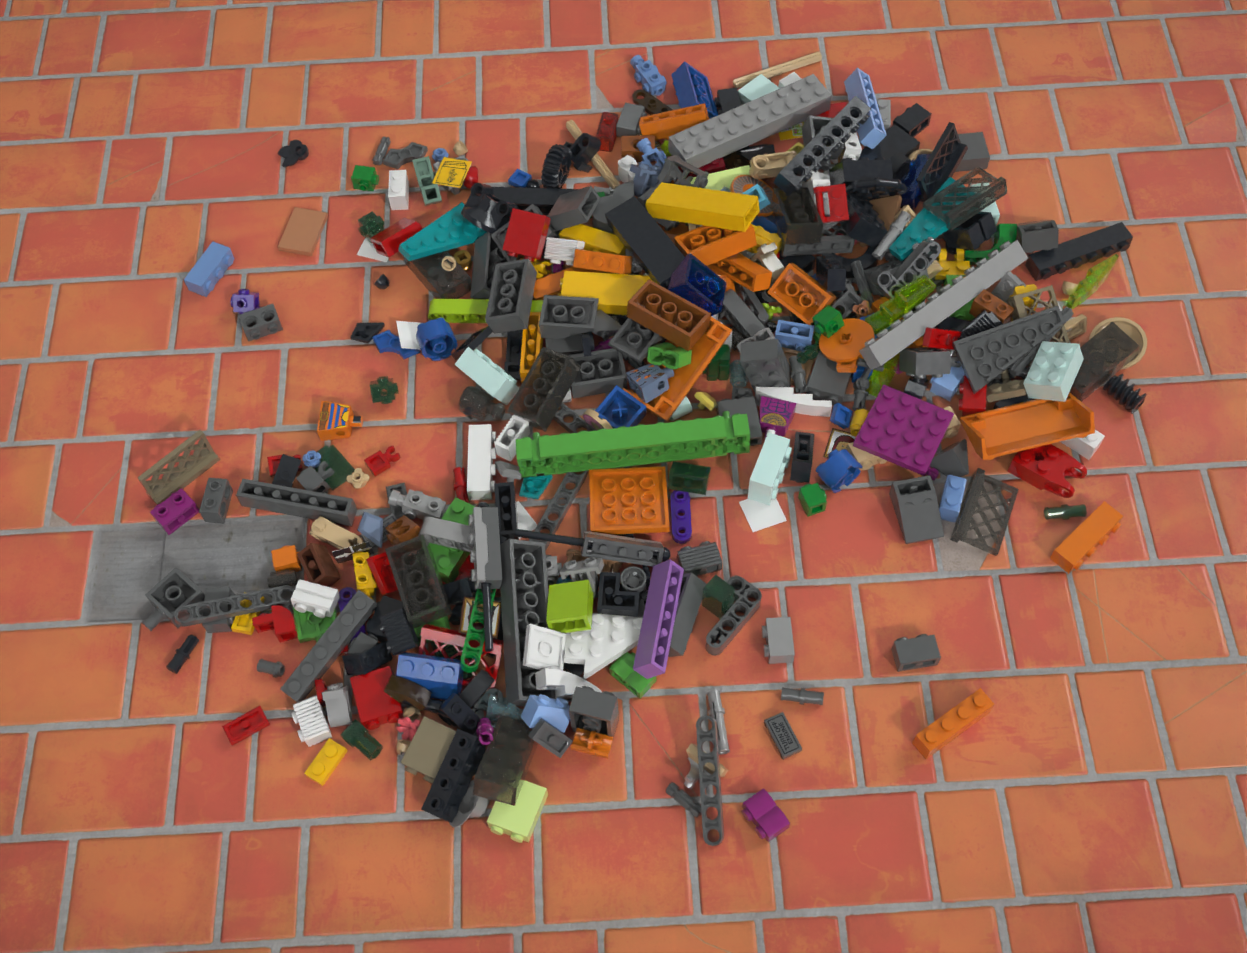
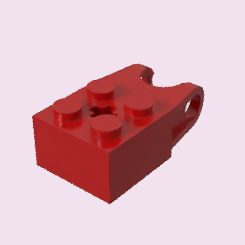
(1046, 469)

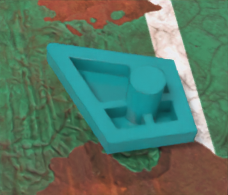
(534, 486)

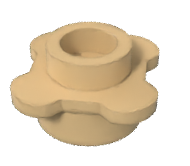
(358, 483)

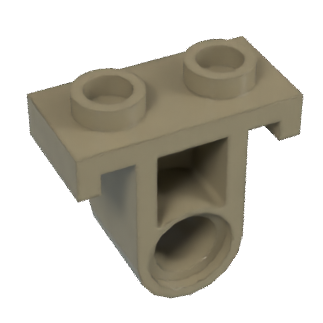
(769, 260)

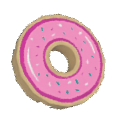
(591, 417)

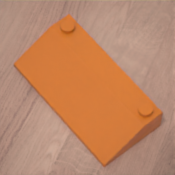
(686, 376)
(1027, 426)

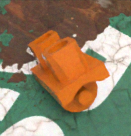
(592, 743)

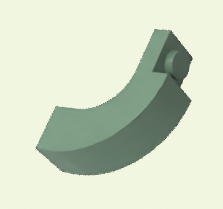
(425, 176)

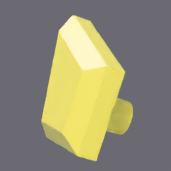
(705, 401)

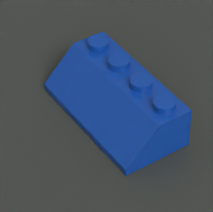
(693, 89)

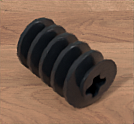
(1125, 393)

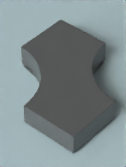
(397, 157)

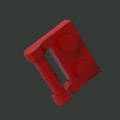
(837, 203)

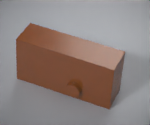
(668, 315)

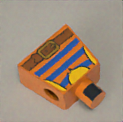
(336, 421)

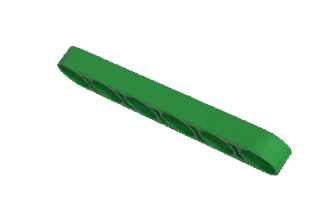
(474, 634)

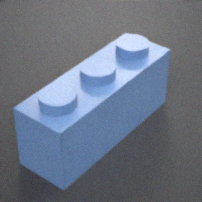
(209, 269)

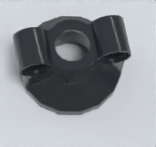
(486, 209)

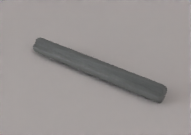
(1022, 363)

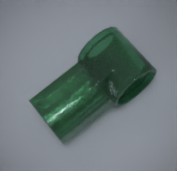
(357, 736)

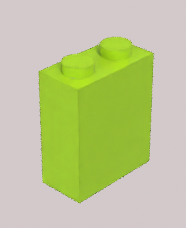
(570, 606)

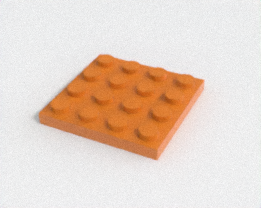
(628, 500)

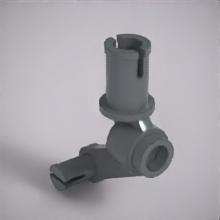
(862, 384)

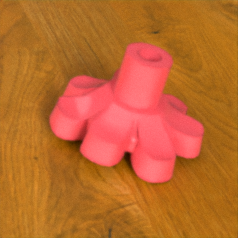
(408, 727)

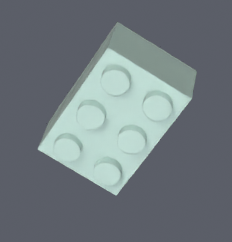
(1053, 371)
(488, 375)
(769, 469)

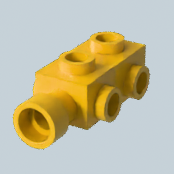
(363, 574)

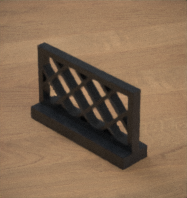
(941, 163)

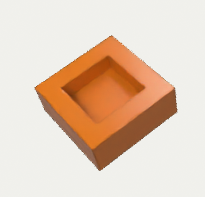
(847, 367)

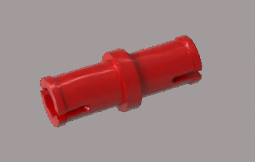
(460, 484)

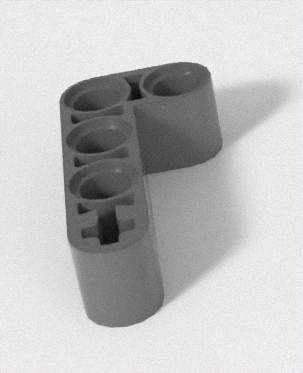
(925, 252)
(739, 314)
(732, 620)

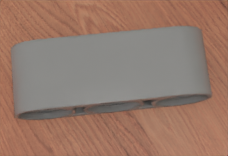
(447, 533)

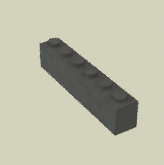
(296, 502)
(329, 646)

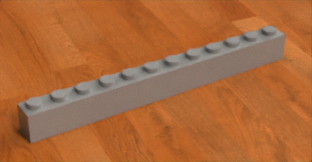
(942, 305)

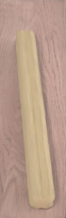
(779, 69)
(596, 160)

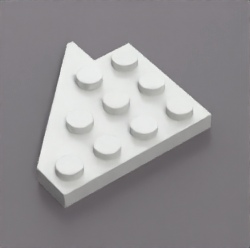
(604, 643)

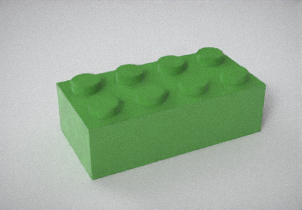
(446, 558)

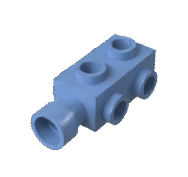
(648, 75)
(651, 154)

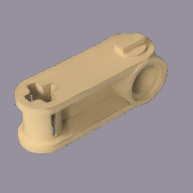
(770, 164)
(333, 534)

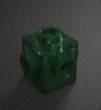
(370, 225)
(380, 395)

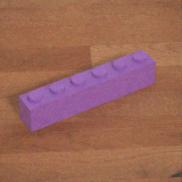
(658, 619)

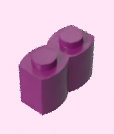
(765, 815)

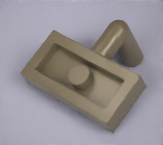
(1006, 390)

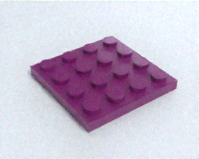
(903, 430)

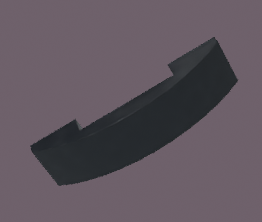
(513, 353)

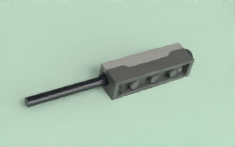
(608, 546)
(486, 560)

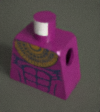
(775, 415)

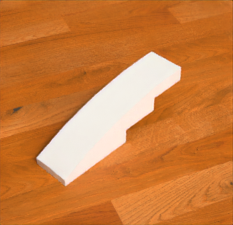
(804, 402)

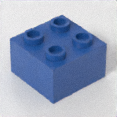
(621, 409)

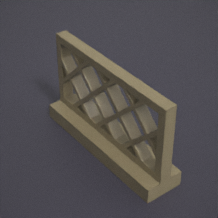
(1020, 309)
(179, 477)

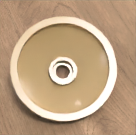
(1132, 329)

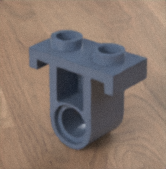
(644, 177)

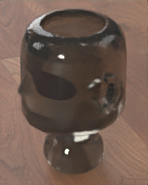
(480, 404)

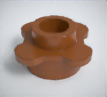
(864, 305)

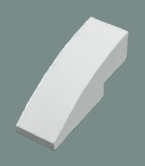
(560, 681)

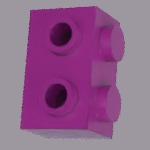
(174, 511)

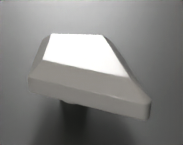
(508, 470)

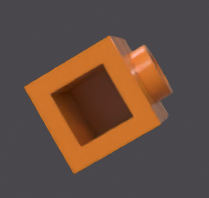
(286, 558)

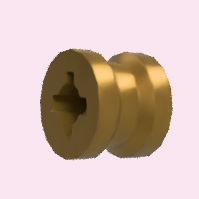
(465, 256)

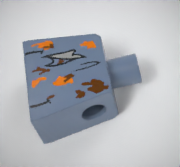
(649, 381)

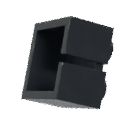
(971, 232)

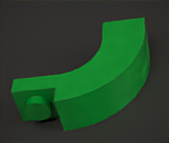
(1004, 233)

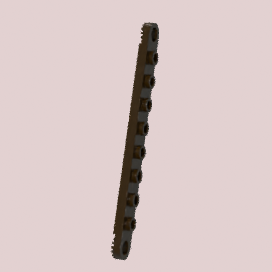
(655, 106)

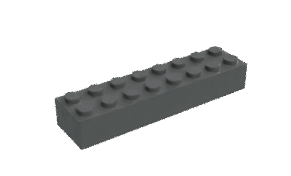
(522, 603)

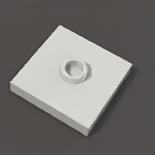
(544, 648)

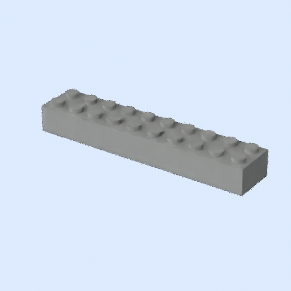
(751, 122)

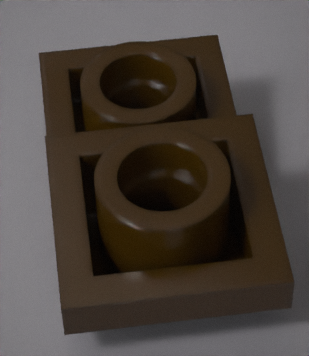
(402, 688)

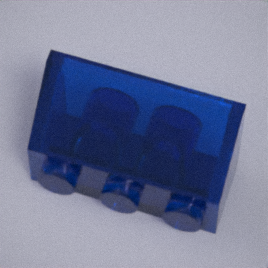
(913, 191)
(698, 285)

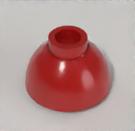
(471, 177)

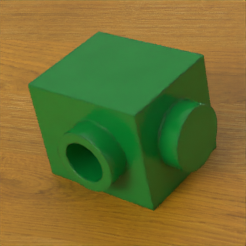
(364, 178)
(828, 321)
(812, 499)

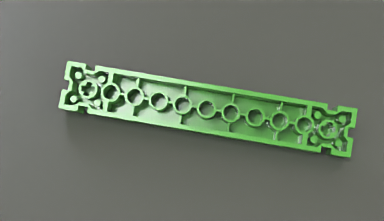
(633, 445)

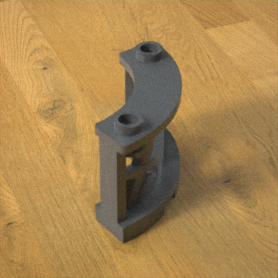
(671, 172)

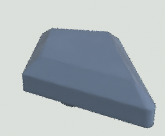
(372, 528)

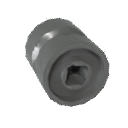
(633, 580)

